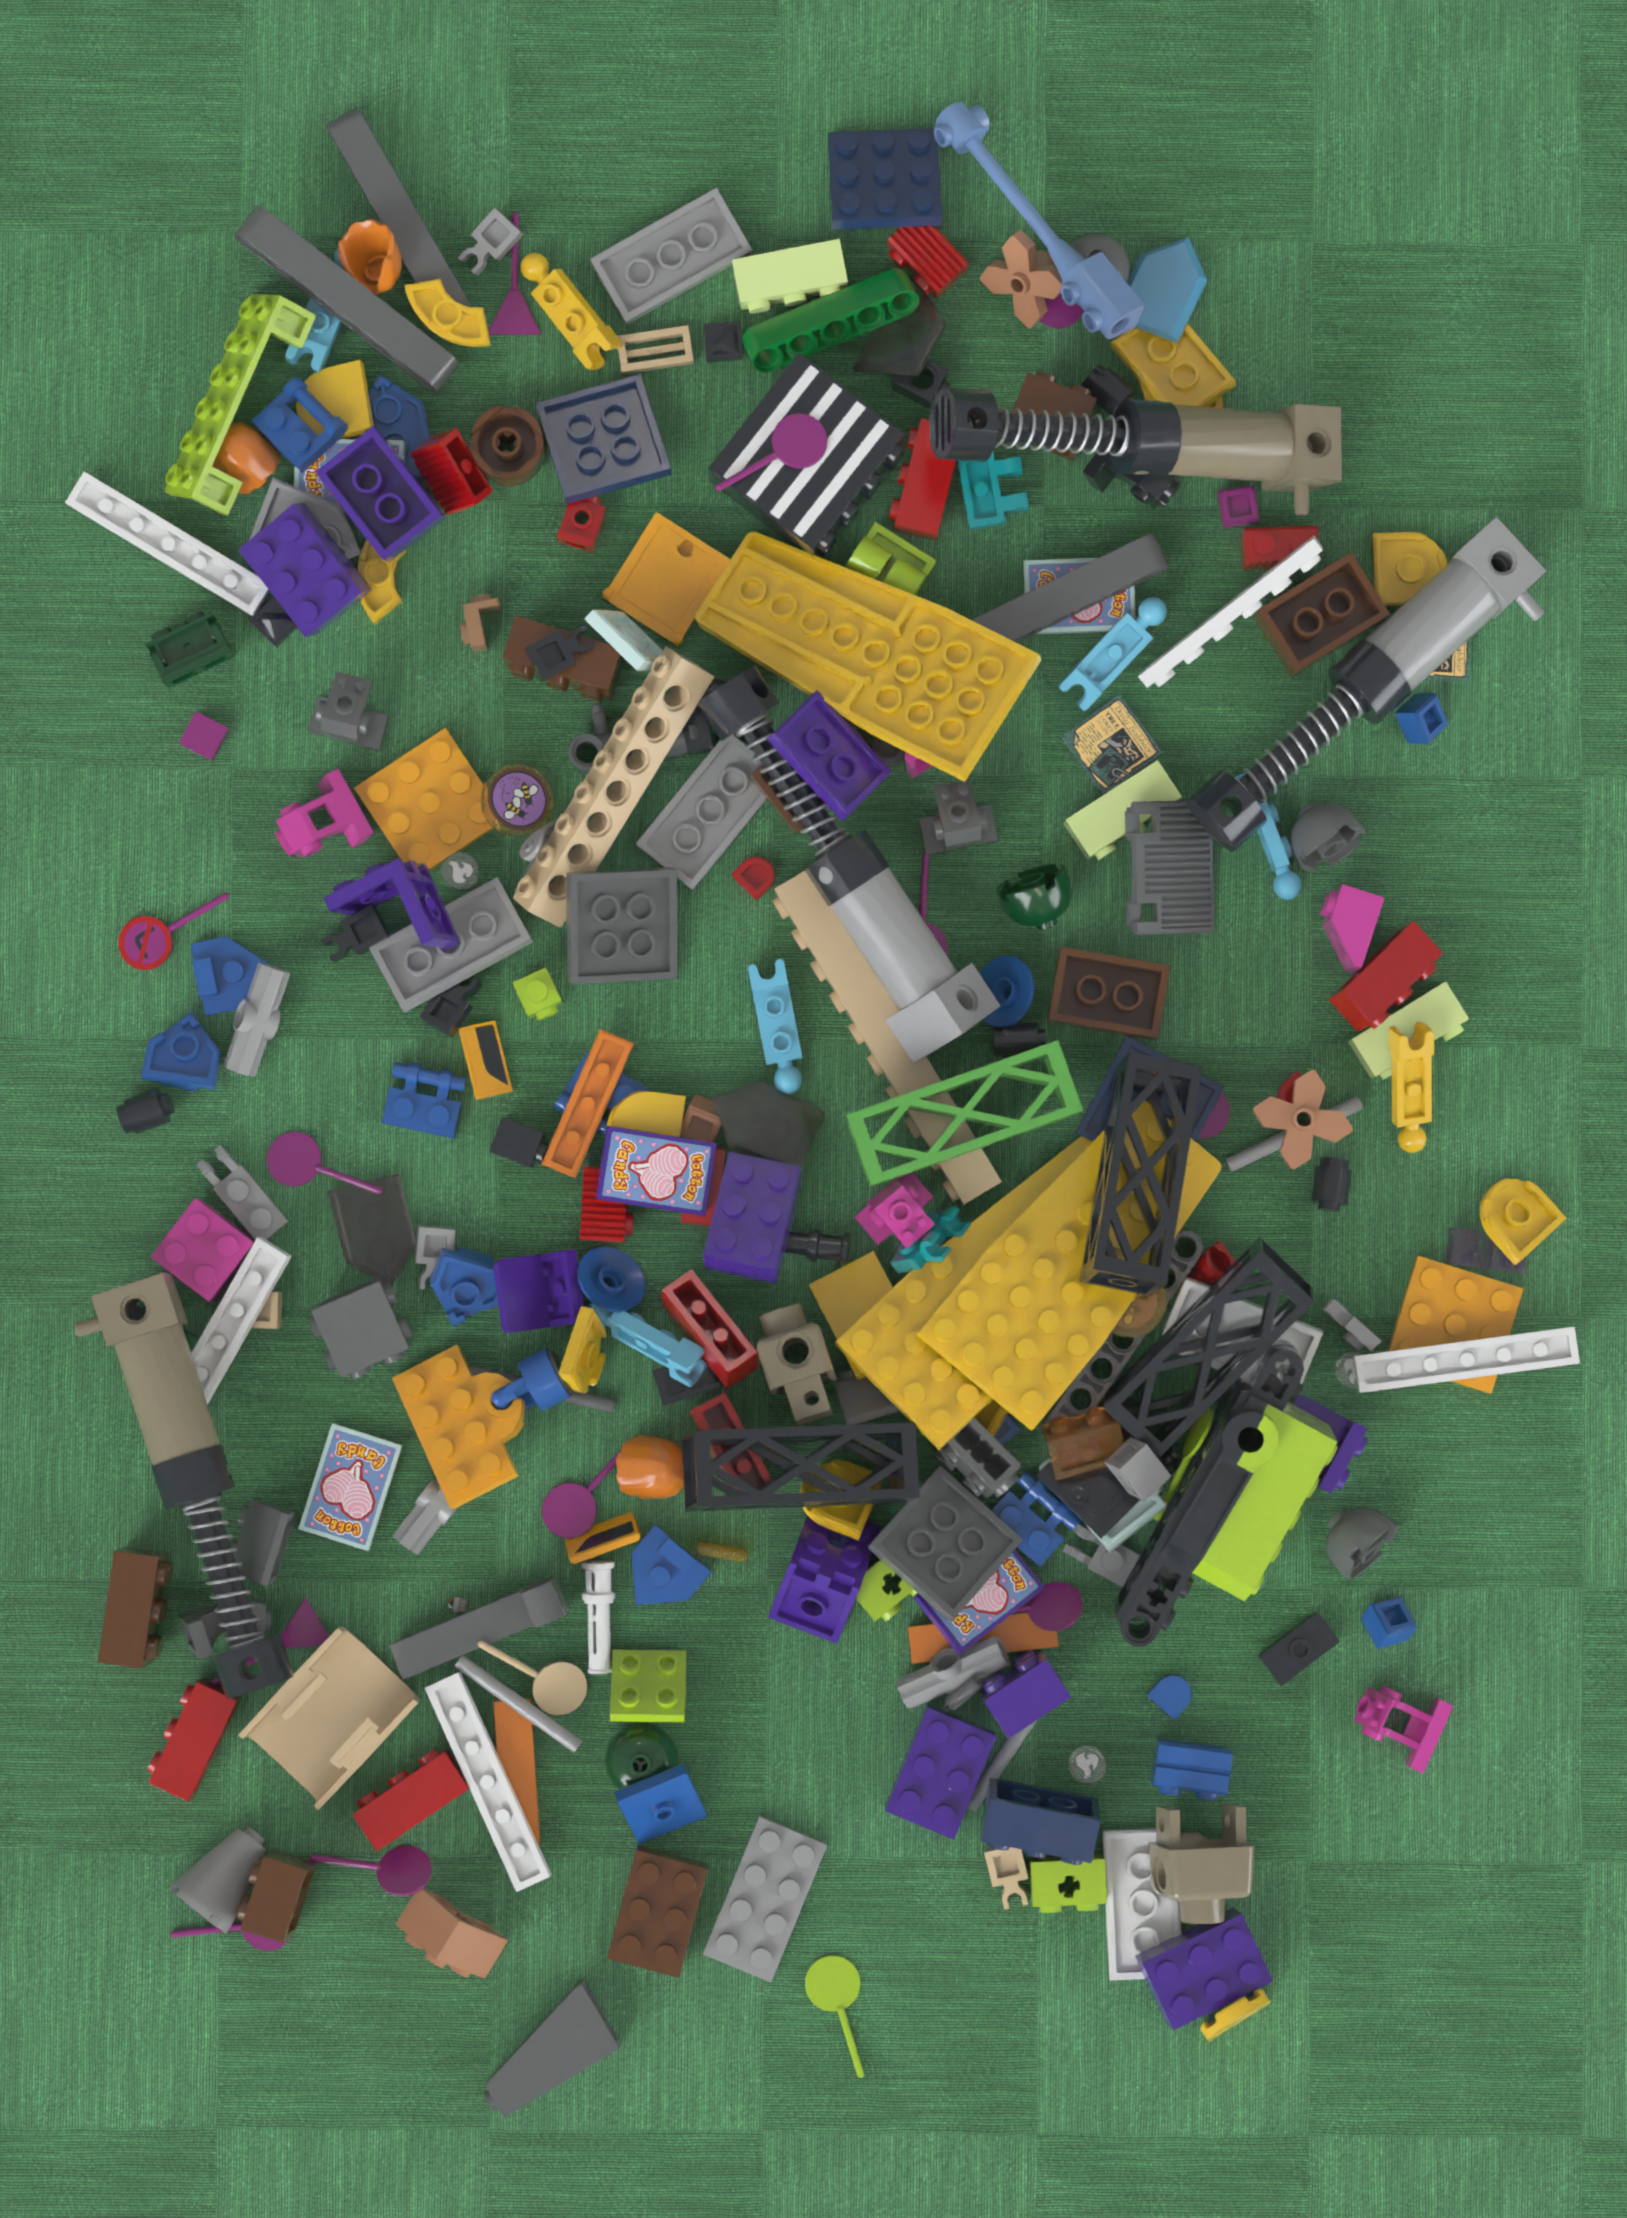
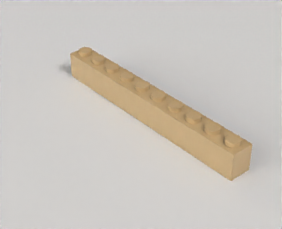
(868, 1006)

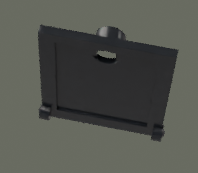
(1105, 1494)

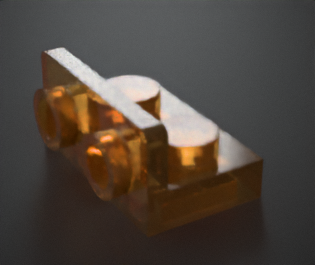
(1081, 1442)

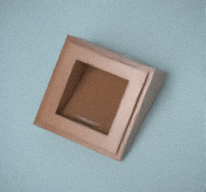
(701, 1120)

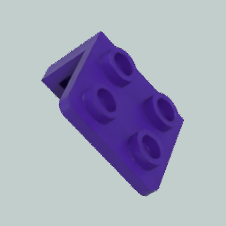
(538, 1291)
(1349, 1441)

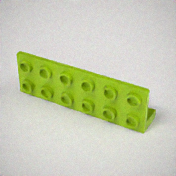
(193, 473)

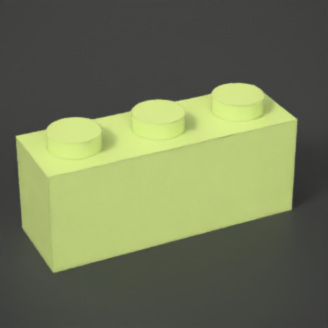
(789, 275)
(1103, 821)
(1435, 1008)

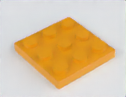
(427, 802)
(1453, 1306)

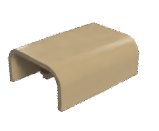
(332, 1714)

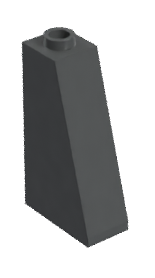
(558, 2048)

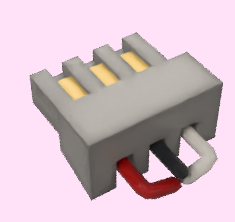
(459, 1604)

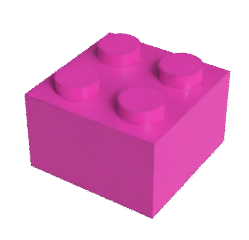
(204, 1250)

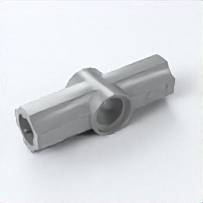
(256, 1019)
(425, 1519)
(950, 1671)

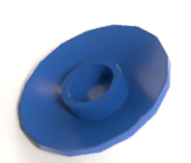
(1011, 986)
(617, 1270)

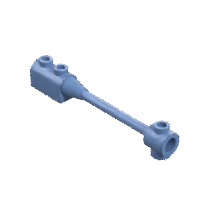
(1090, 282)

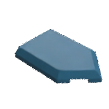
(1169, 285)

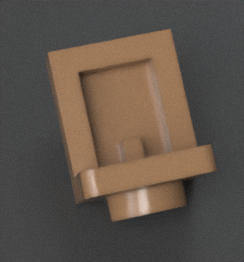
(473, 630)

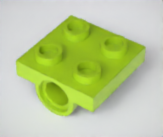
(891, 560)
(648, 1686)

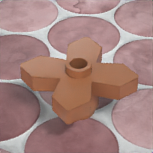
(1026, 275)
(1298, 1139)

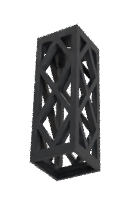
(1182, 1097)
(1273, 1324)
(899, 1466)

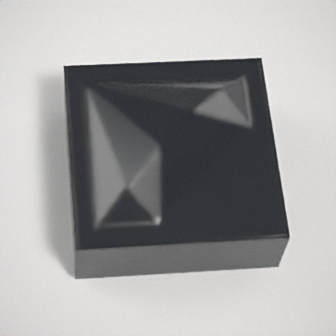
(723, 341)
(273, 622)

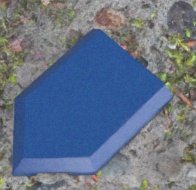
(399, 417)

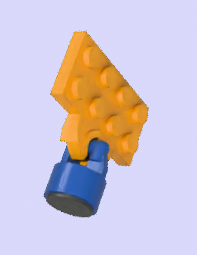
(470, 1417)

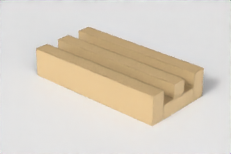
(681, 331)

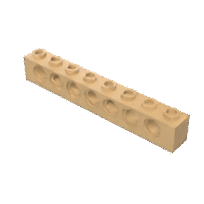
(630, 780)

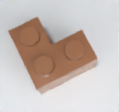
(450, 1935)

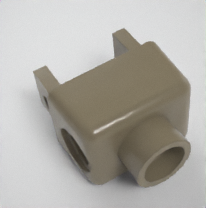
(802, 1380)
(1202, 1869)

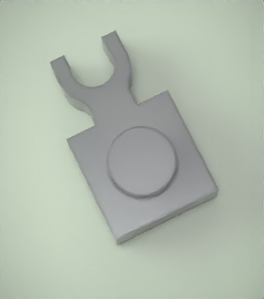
(494, 237)
(428, 1247)
(1356, 1334)

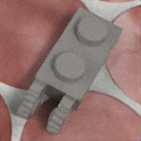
(244, 1197)
(1113, 1565)

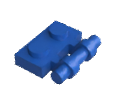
(421, 1111)
(1037, 1535)

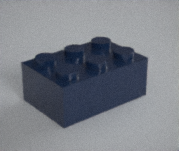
(1040, 1821)

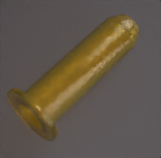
(721, 1551)

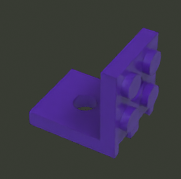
(417, 894)
(824, 1576)

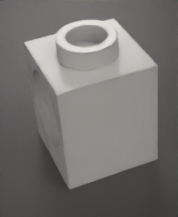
(1138, 1469)

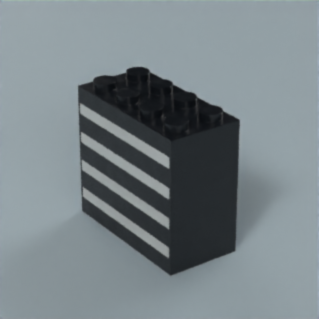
(814, 501)

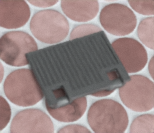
(1170, 870)

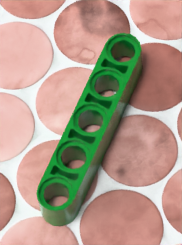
(830, 320)

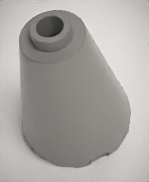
(221, 1878)

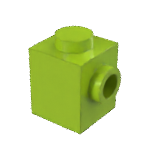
(538, 994)

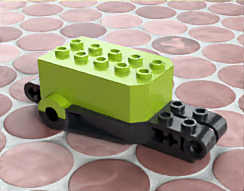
(1233, 1498)

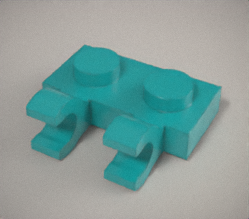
(982, 491)
(928, 1246)

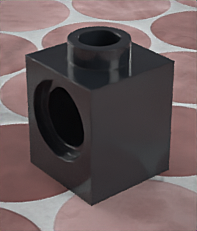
(904, 384)
(519, 1143)

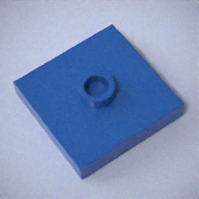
(660, 1803)

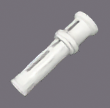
(598, 1597)

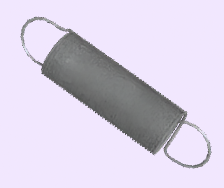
(964, 1692)

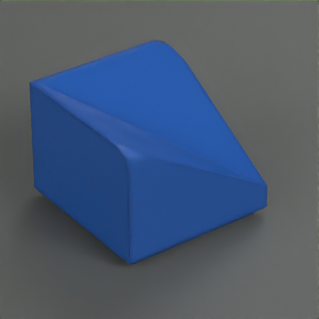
(1421, 718)
(1388, 1622)

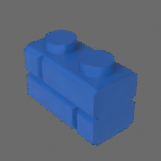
(1191, 1768)

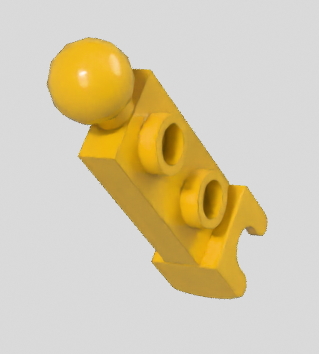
(570, 312)
(1411, 1084)

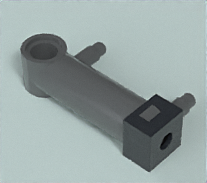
(692, 740)

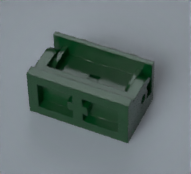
(189, 648)

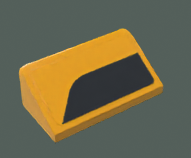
(485, 1060)
(603, 1538)

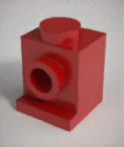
(586, 535)

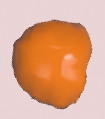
(371, 255)
(246, 457)
(650, 1467)

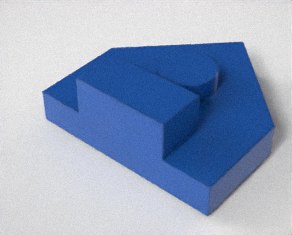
(223, 973)
(182, 1057)
(464, 1283)
(665, 1570)

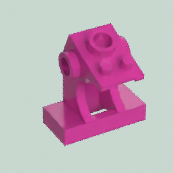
(300, 835)
(897, 1211)
(1421, 1728)

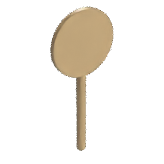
(555, 1688)

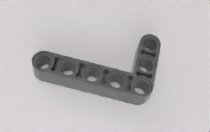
(490, 1622)

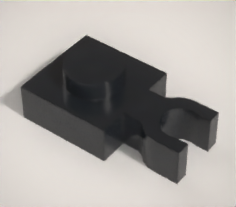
(554, 653)
(361, 932)
(449, 1009)

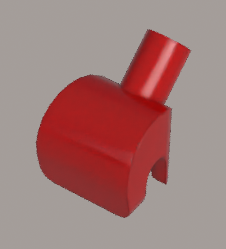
(1212, 1263)

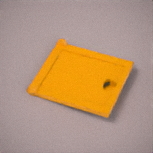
(661, 584)

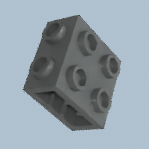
(361, 1328)
(980, 1461)

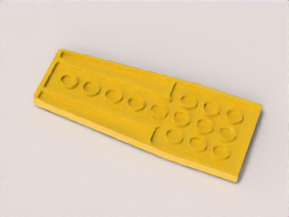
(870, 650)
(1020, 1313)
(885, 1337)

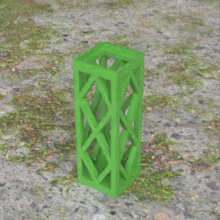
(1057, 1079)

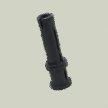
(819, 1246)

